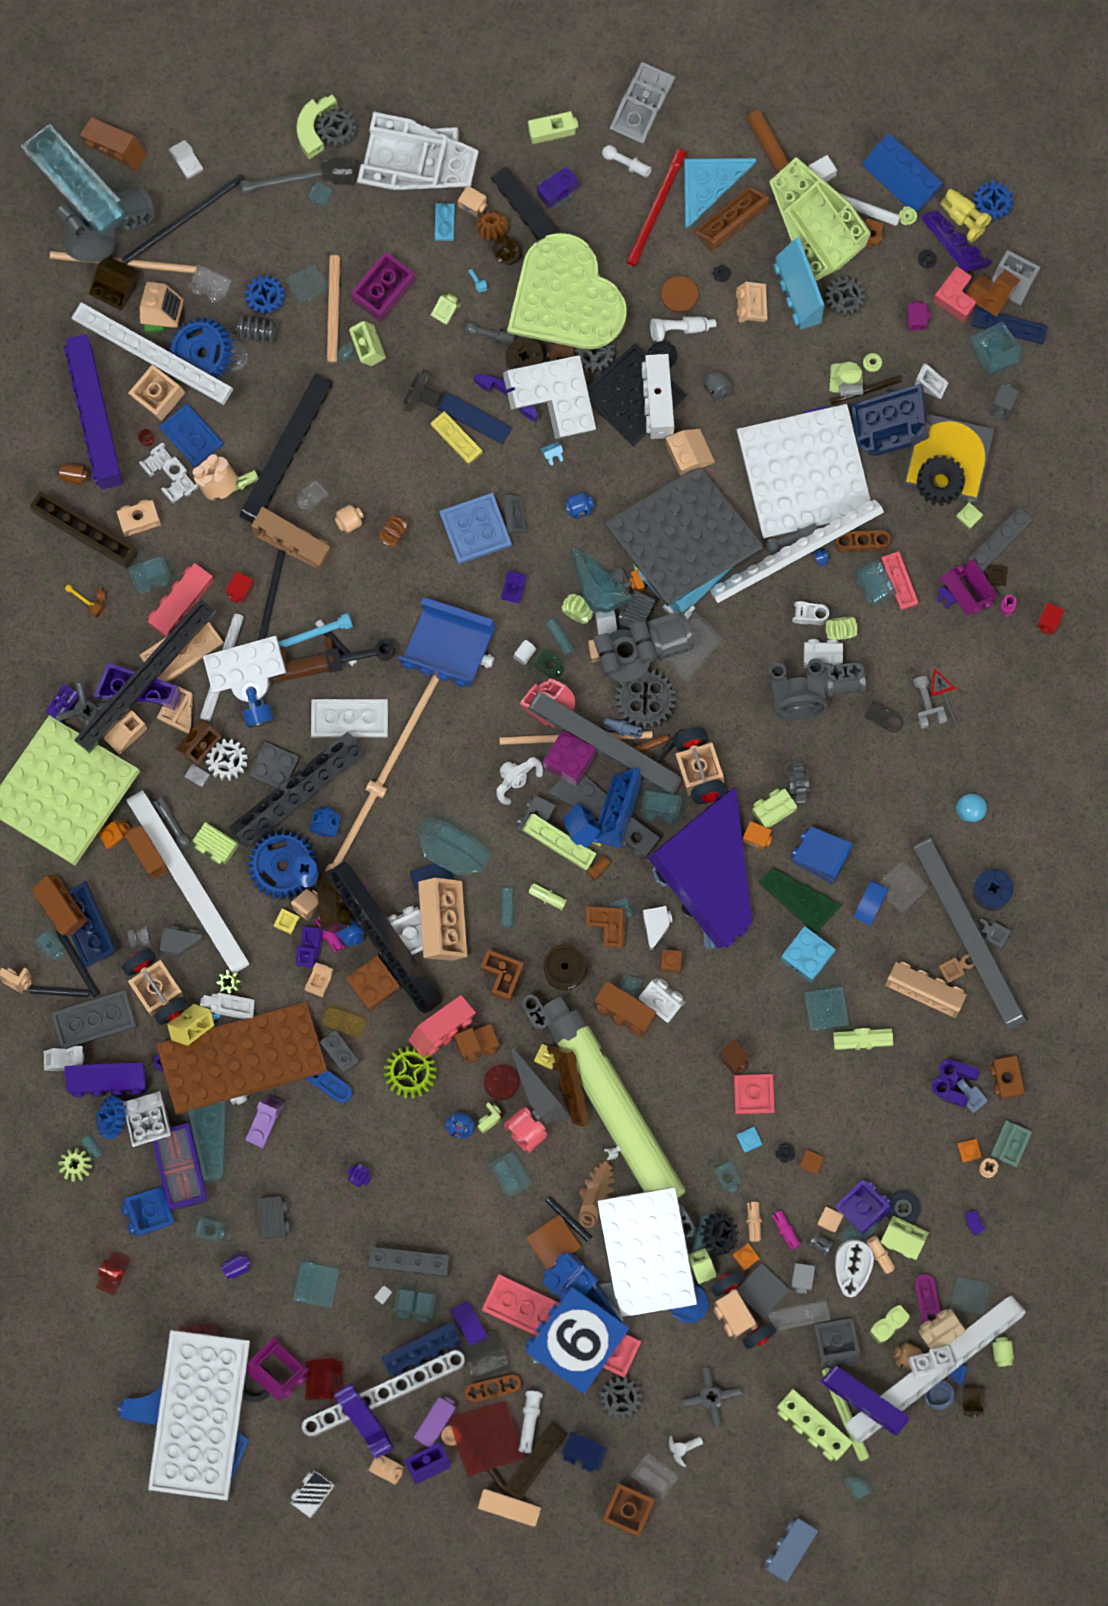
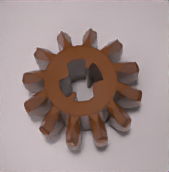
(491, 225)
(393, 530)

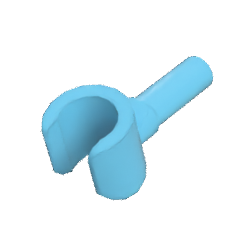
(480, 285)

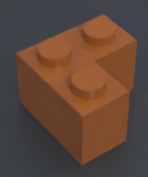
(993, 295)
(507, 972)
(476, 1043)

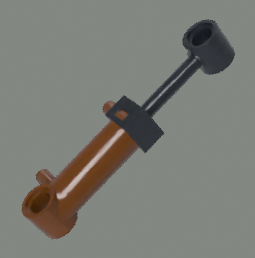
(328, 661)

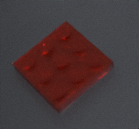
(486, 1439)

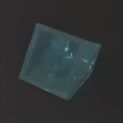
(996, 348)

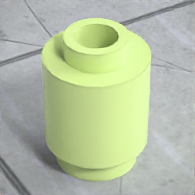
(1003, 1352)

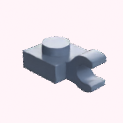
(976, 1098)

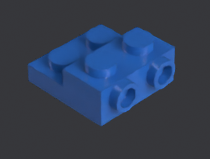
(147, 1212)
(569, 1273)

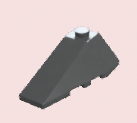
(540, 1098)

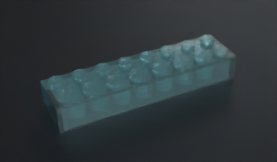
(74, 180)

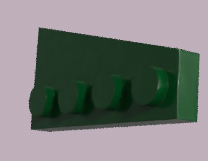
(803, 902)

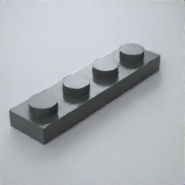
(1001, 539)

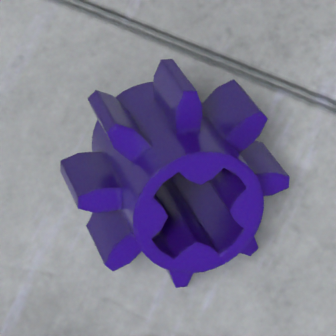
(359, 1175)

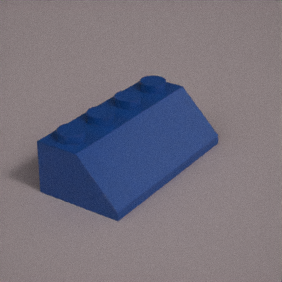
(902, 173)

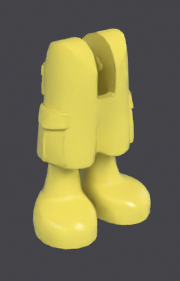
(960, 210)

